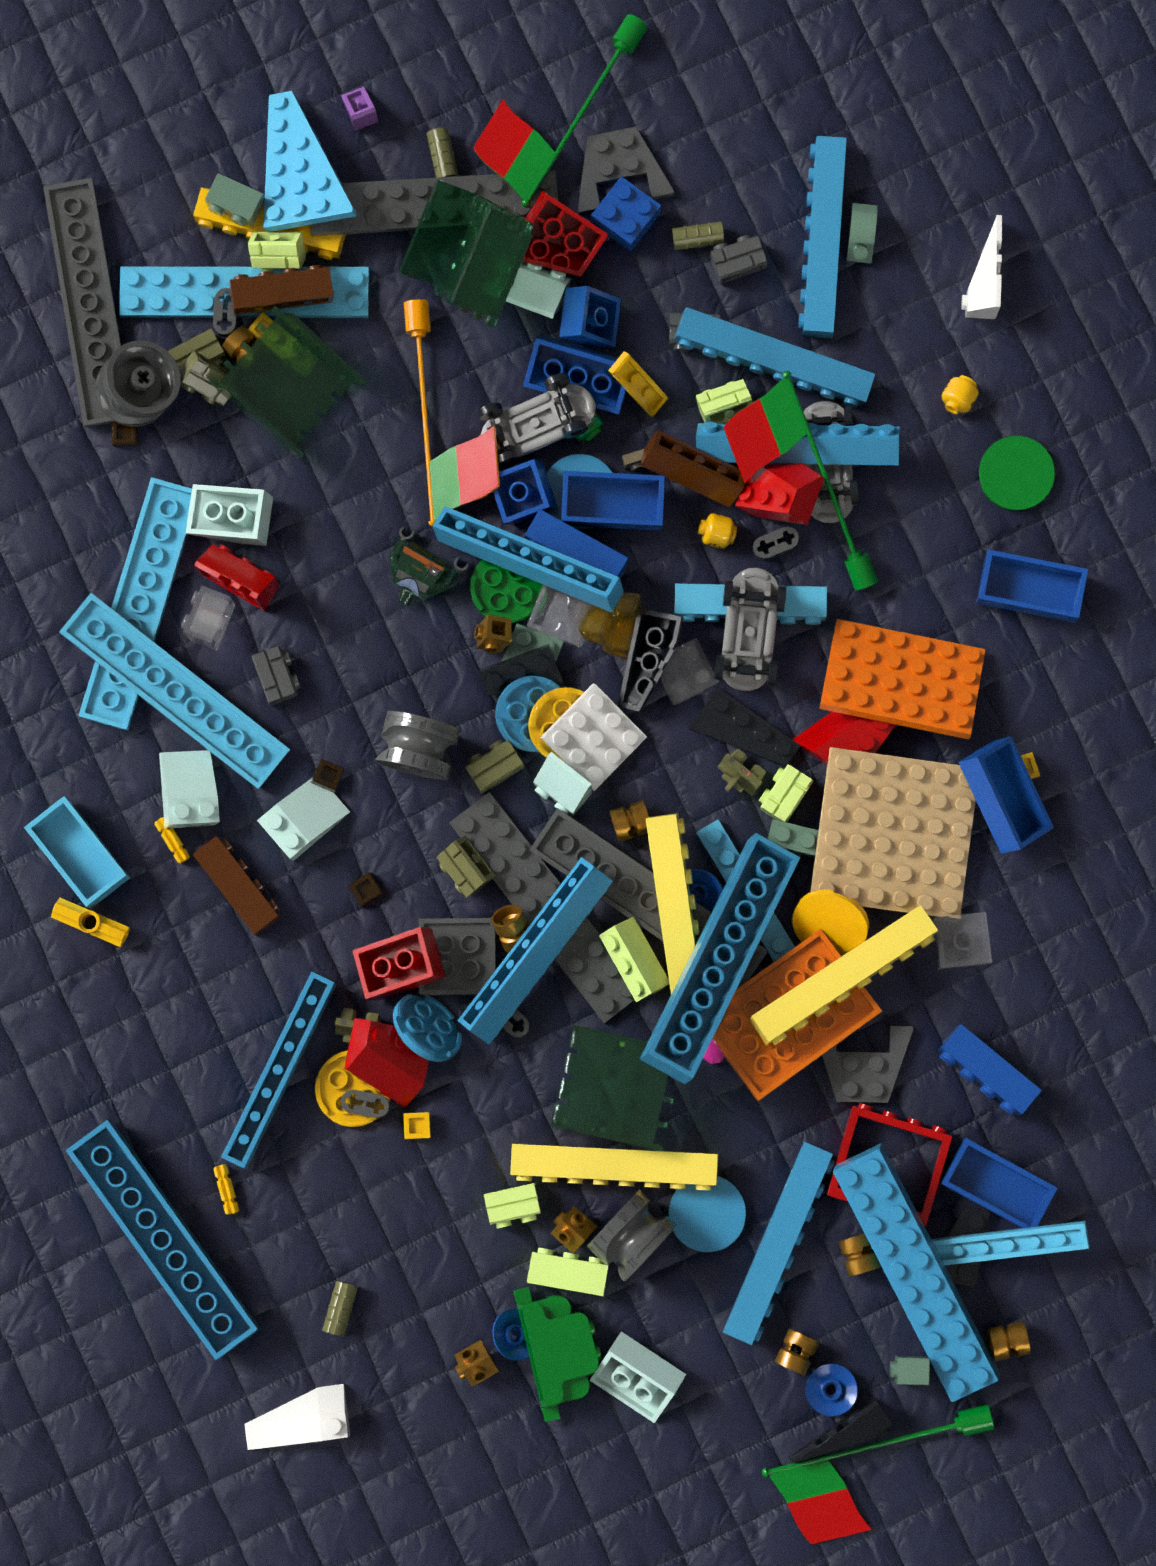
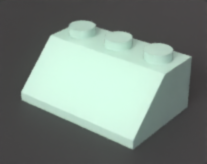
(539, 289)
(638, 1377)

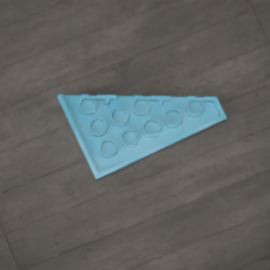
(299, 177)

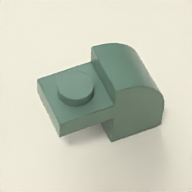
(862, 233)

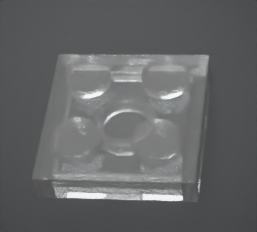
(687, 672)

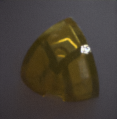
(612, 629)

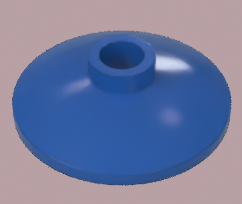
(711, 886)
(505, 1323)
(835, 1403)

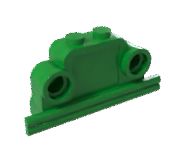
(558, 1349)

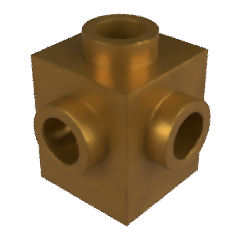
(493, 634)
(572, 1229)
(475, 1363)

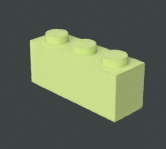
(634, 959)
(567, 1272)

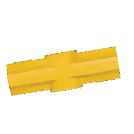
(76, 915)

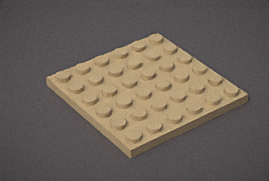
(894, 832)

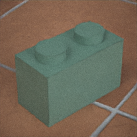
(234, 200)
(794, 838)
(910, 1370)

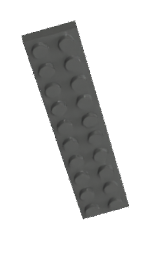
(400, 203)
(83, 287)
(633, 884)
(530, 885)

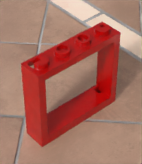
(912, 1126)

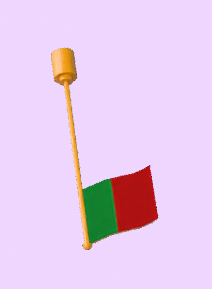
(465, 470)

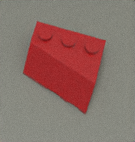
(561, 237)
(781, 492)
(238, 576)
(843, 732)
(385, 1061)

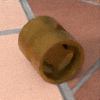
(233, 342)
(629, 820)
(509, 925)
(859, 1255)
(1008, 1341)
(795, 1361)

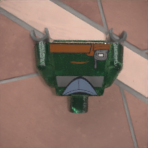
(419, 570)

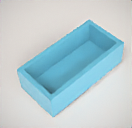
(77, 852)

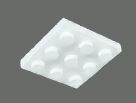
(593, 736)

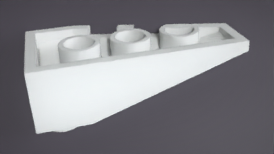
(984, 291)
(307, 1419)

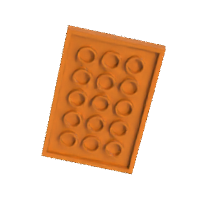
(902, 679)
(769, 1066)

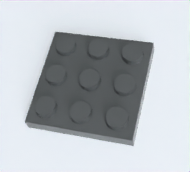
(465, 952)

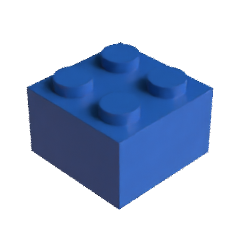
(626, 213)
(590, 317)
(524, 492)

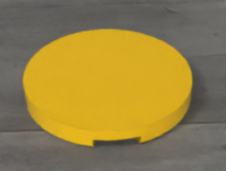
(547, 712)
(836, 915)
(333, 1083)

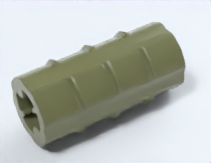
(442, 152)
(698, 235)
(340, 1308)

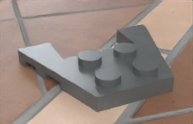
(618, 155)
(867, 1075)

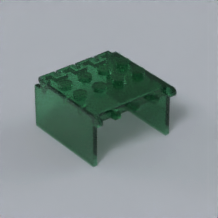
(467, 250)
(286, 380)
(610, 1090)

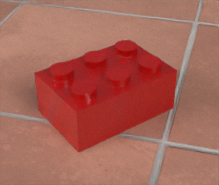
(398, 963)

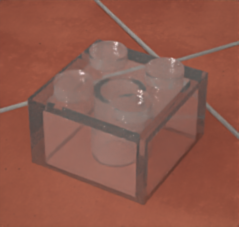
(559, 615)
(208, 617)
(962, 941)

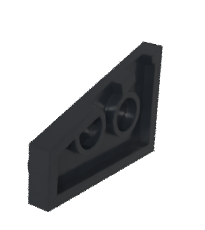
(531, 663)
(968, 1222)

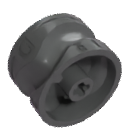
(137, 383)
(417, 745)
(631, 1236)

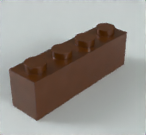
(281, 290)
(693, 468)
(236, 885)

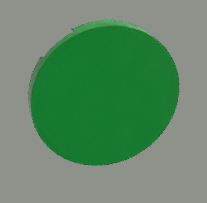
(1016, 473)
(503, 592)

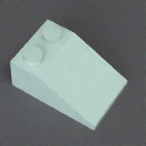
(230, 514)
(562, 785)
(188, 789)
(303, 818)

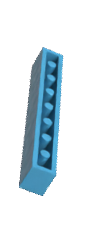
(824, 237)
(773, 357)
(835, 444)
(528, 559)
(535, 951)
(279, 1070)
(777, 1243)

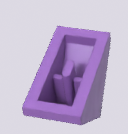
(360, 108)

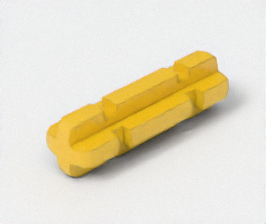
(172, 841)
(226, 1189)

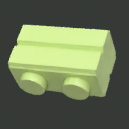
(276, 250)
(723, 402)
(786, 793)
(512, 1204)

